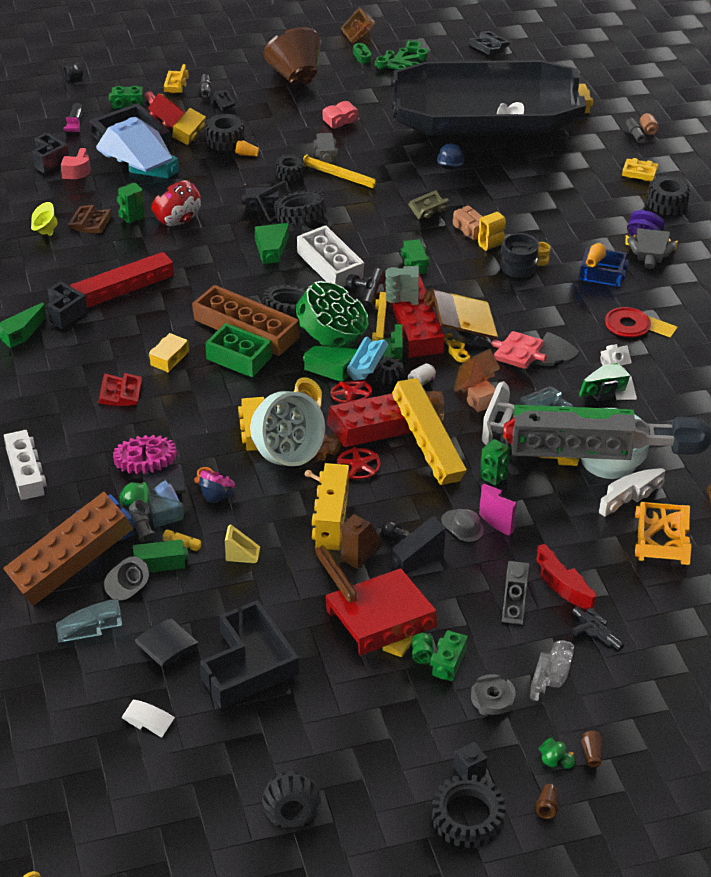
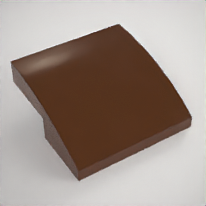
(90, 220)

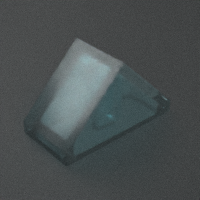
(164, 510)

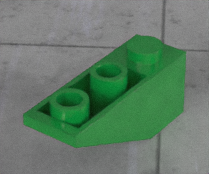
(22, 325)
(606, 373)

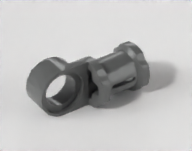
(141, 520)

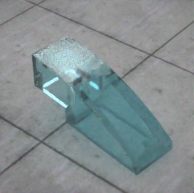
(89, 621)

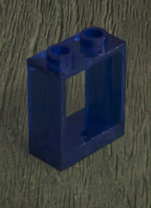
(602, 275)

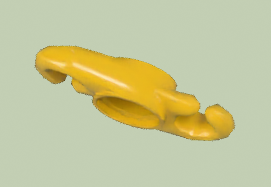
(456, 353)

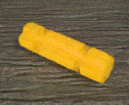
(194, 544)

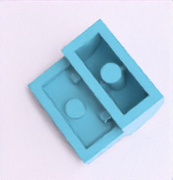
(366, 358)

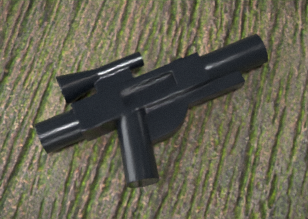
(594, 627)

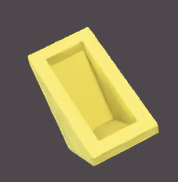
(240, 547)

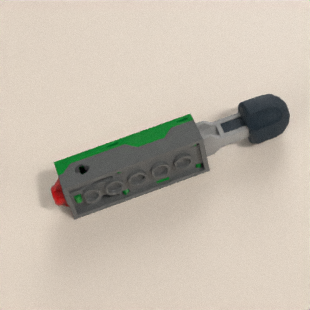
(598, 433)

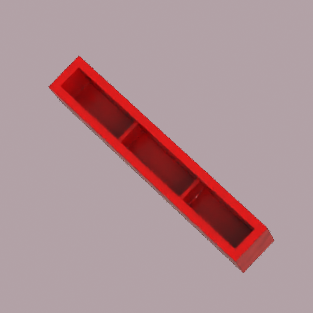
(125, 279)

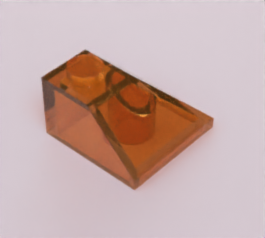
(357, 25)

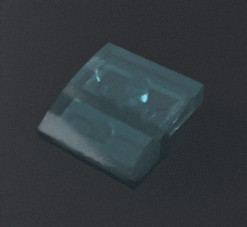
(545, 397)

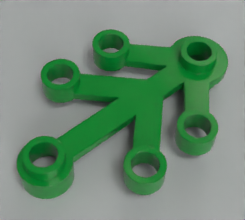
(401, 58)

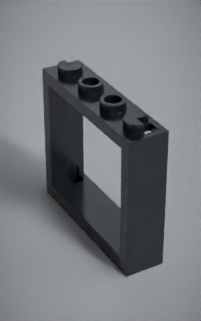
(100, 124)

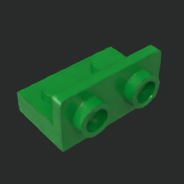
(395, 344)

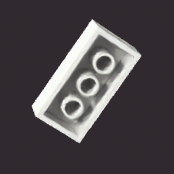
(329, 256)

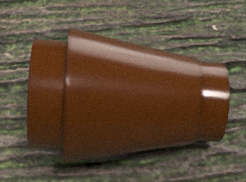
(592, 746)
(547, 802)

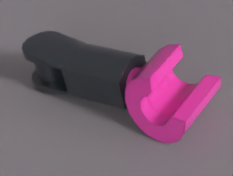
(74, 118)

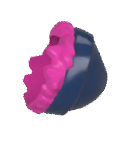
(215, 487)

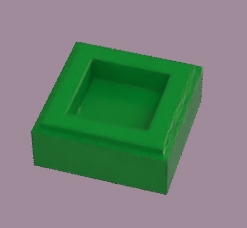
(413, 46)

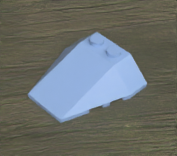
(136, 144)

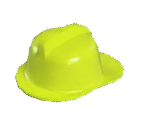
(44, 219)

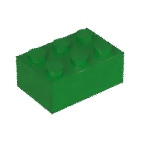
(239, 350)

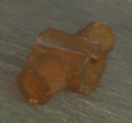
(330, 445)

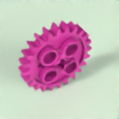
(158, 452)

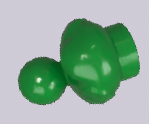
(553, 751)

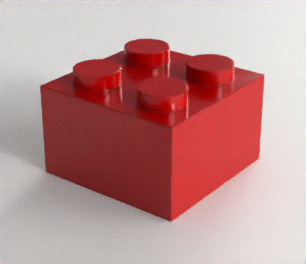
(166, 110)

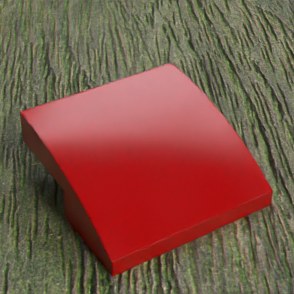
(120, 391)

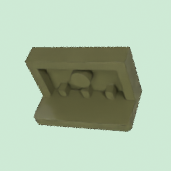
(428, 205)

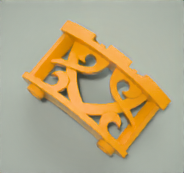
(676, 549)

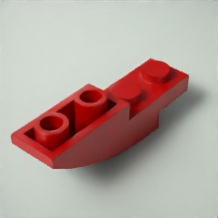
(563, 581)

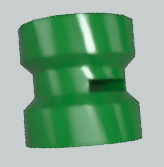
(422, 648)

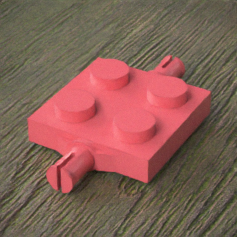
(519, 350)

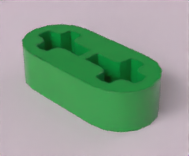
(362, 53)

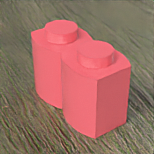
(340, 114)

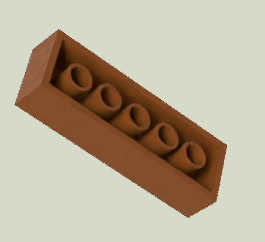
(223, 306)
(68, 548)

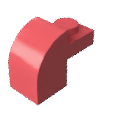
(77, 166)

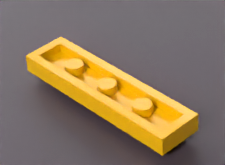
(381, 305)

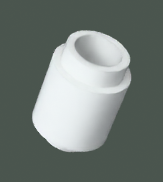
(424, 374)

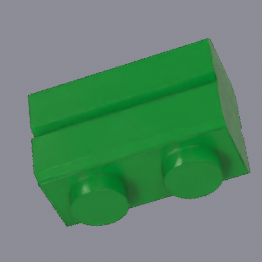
(131, 203)

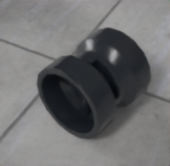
(73, 71)

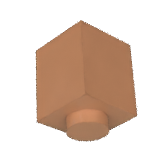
(480, 395)

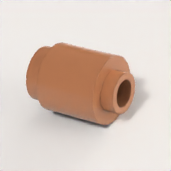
(649, 124)

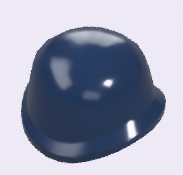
(451, 156)

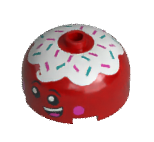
(177, 204)

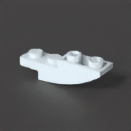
(633, 486)

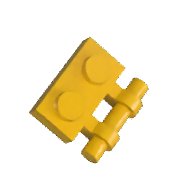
(640, 169)

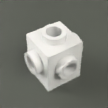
(615, 355)

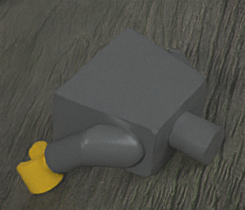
(651, 246)

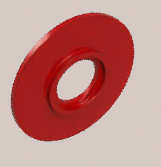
(613, 323)

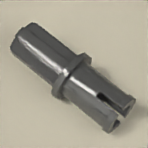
(205, 86)
(635, 130)

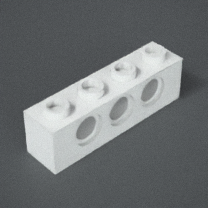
(24, 464)

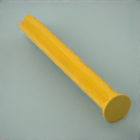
(338, 171)

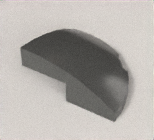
(556, 350)

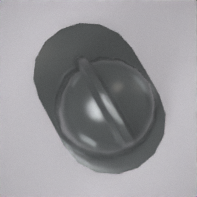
(463, 524)
(126, 578)

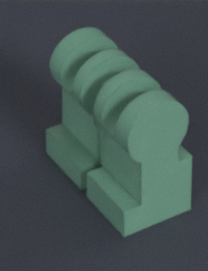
(402, 284)

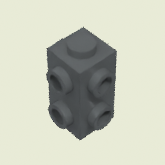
(325, 147)

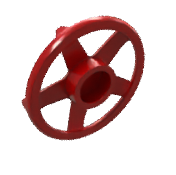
(351, 392)
(359, 463)

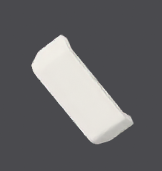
(499, 402)

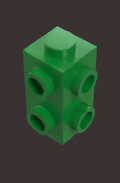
(126, 96)
(415, 255)
(494, 462)
(449, 655)

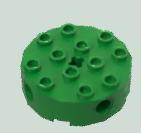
(331, 315)

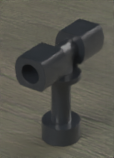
(370, 285)

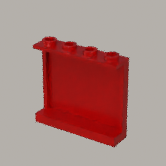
(385, 612)

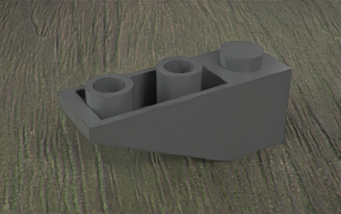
(515, 593)

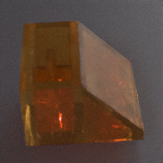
(476, 371)

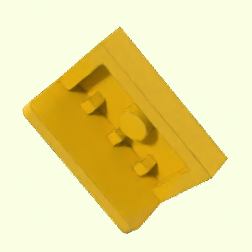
(176, 80)

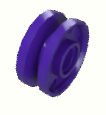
(644, 220)

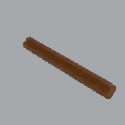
(336, 574)

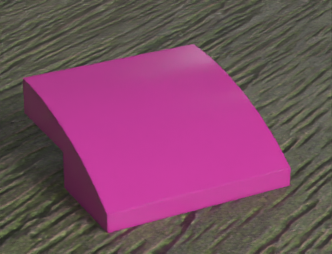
(497, 510)

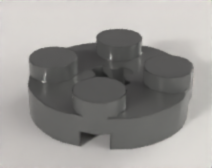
(493, 705)

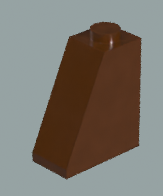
(358, 541)

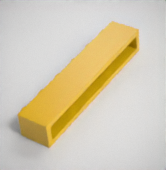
(429, 431)

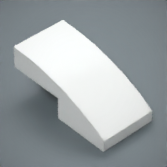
(149, 716)

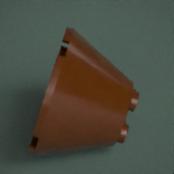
(295, 54)

